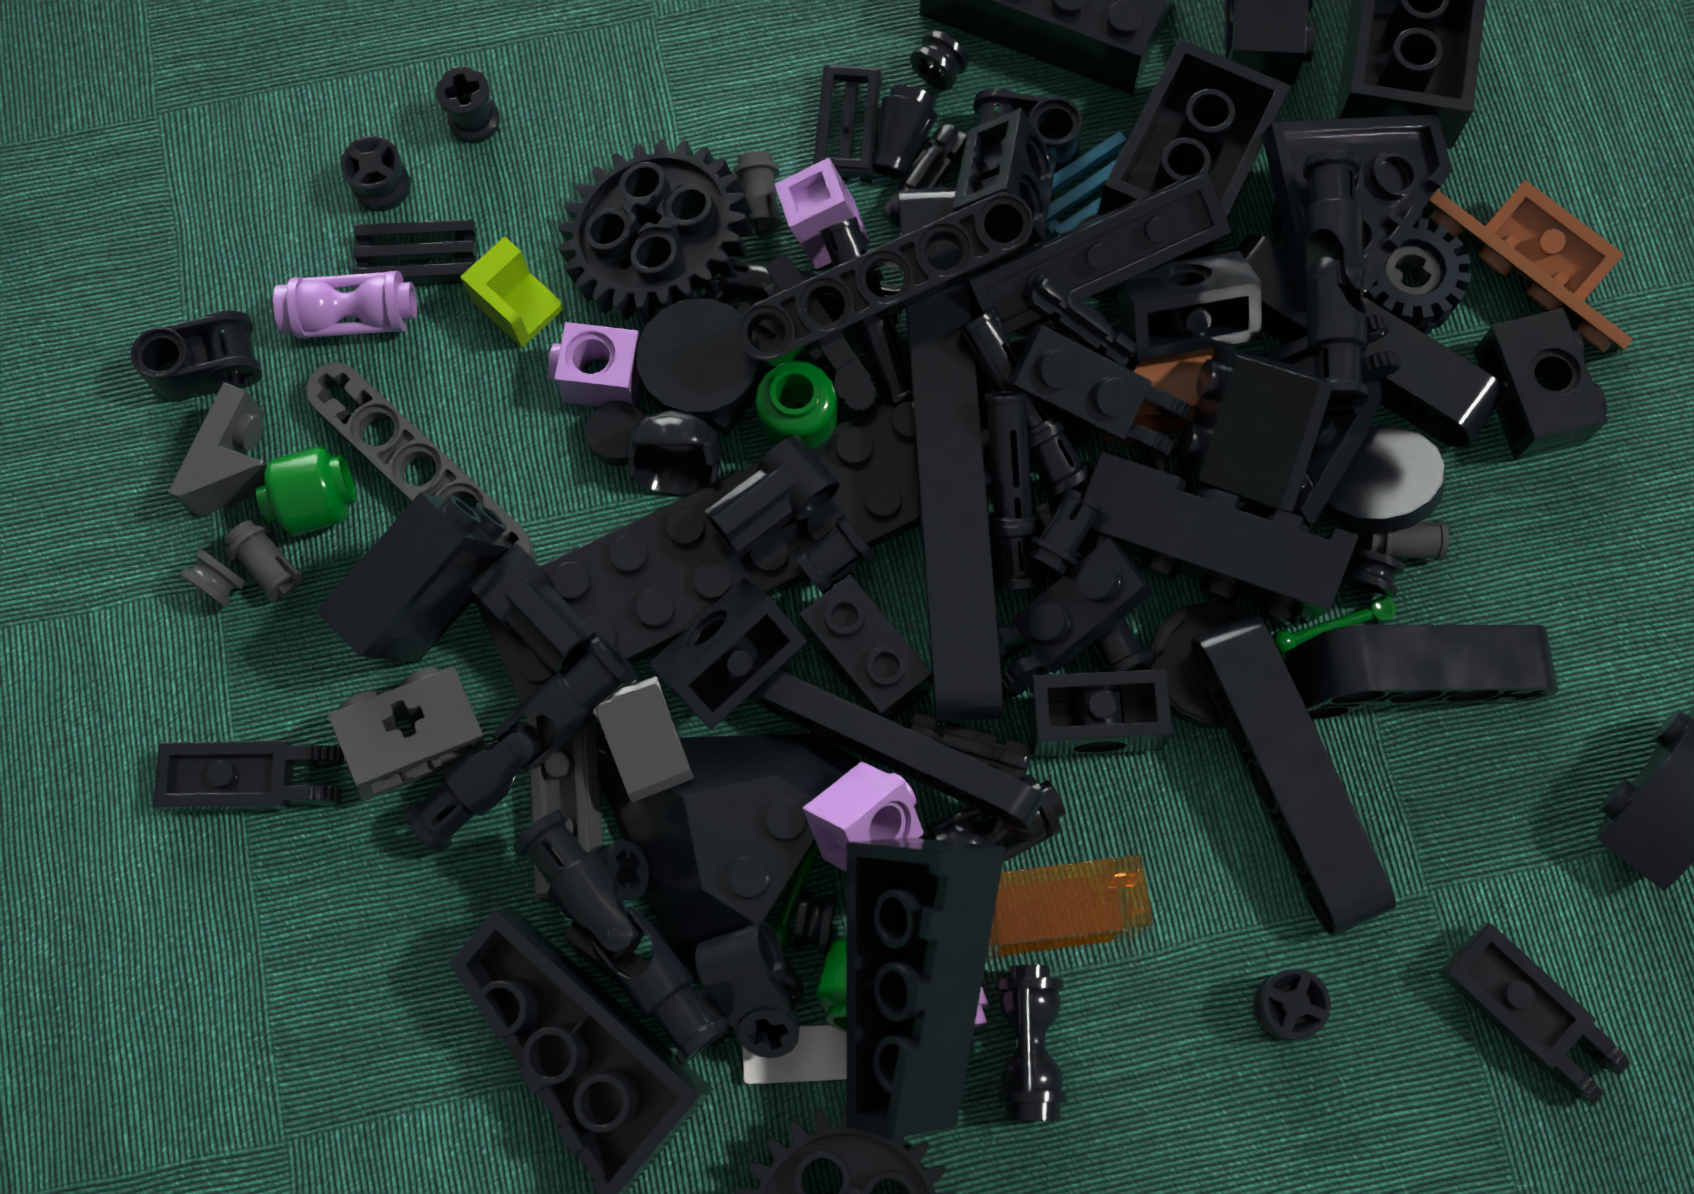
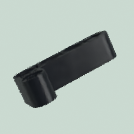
(1421, 666)

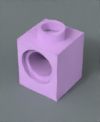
(814, 202)
(589, 342)
(862, 808)

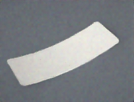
(816, 1057)

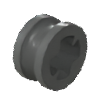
(213, 578)

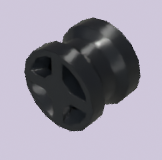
(373, 158)
(1304, 1007)

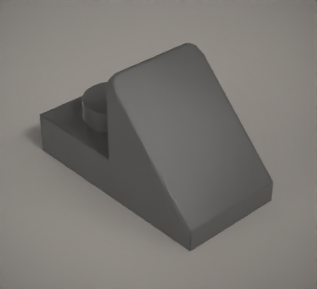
(216, 465)
(643, 739)

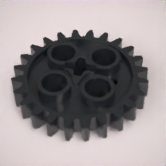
(655, 229)
(859, 1155)

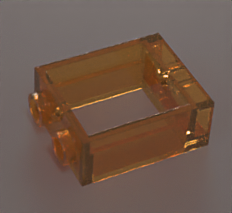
(1070, 906)

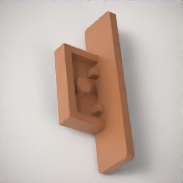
(1546, 249)

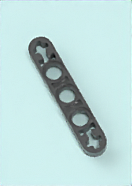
(403, 447)

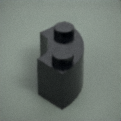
(1653, 816)

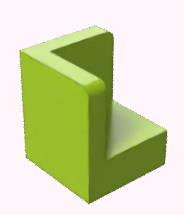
(510, 293)

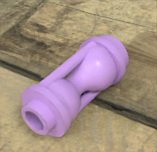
(314, 307)

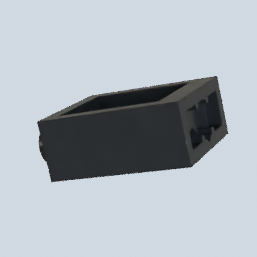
(415, 578)

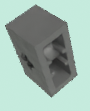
(377, 750)

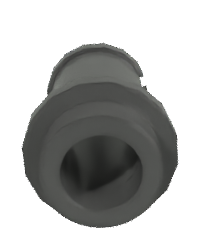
(758, 175)
(1420, 541)
(263, 560)

